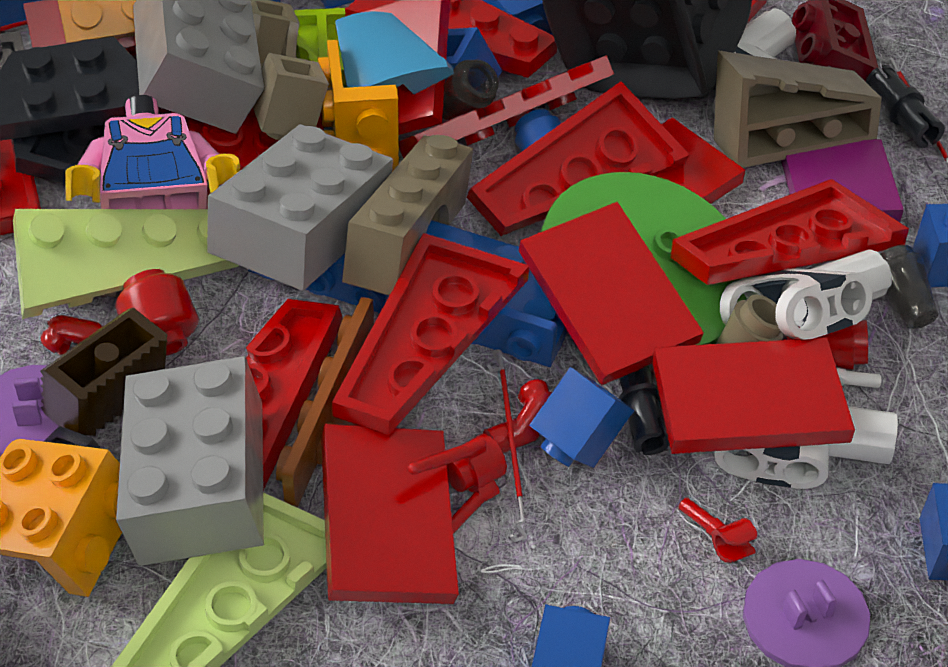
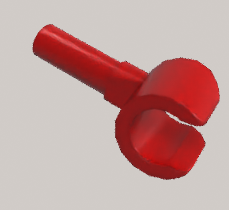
(729, 540)

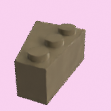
(788, 108)

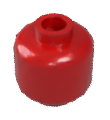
(162, 301)

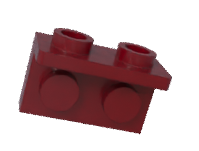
(834, 36)

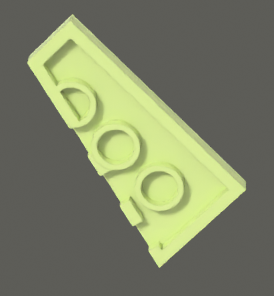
(93, 252)
(231, 594)

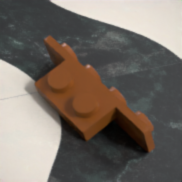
(299, 462)

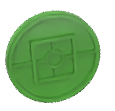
(659, 214)

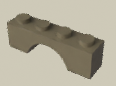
(292, 85)
(386, 229)

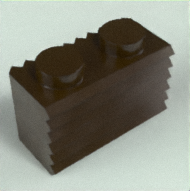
(89, 380)

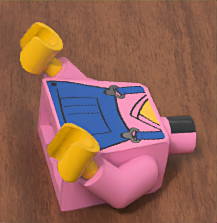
(149, 162)

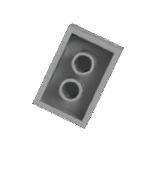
(199, 58)
(294, 205)
(191, 462)

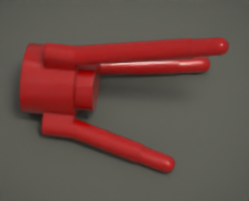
(469, 467)

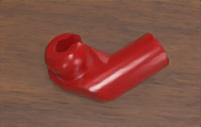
(65, 330)
(532, 396)

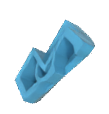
(384, 51)

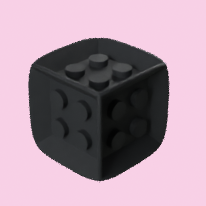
(651, 44)

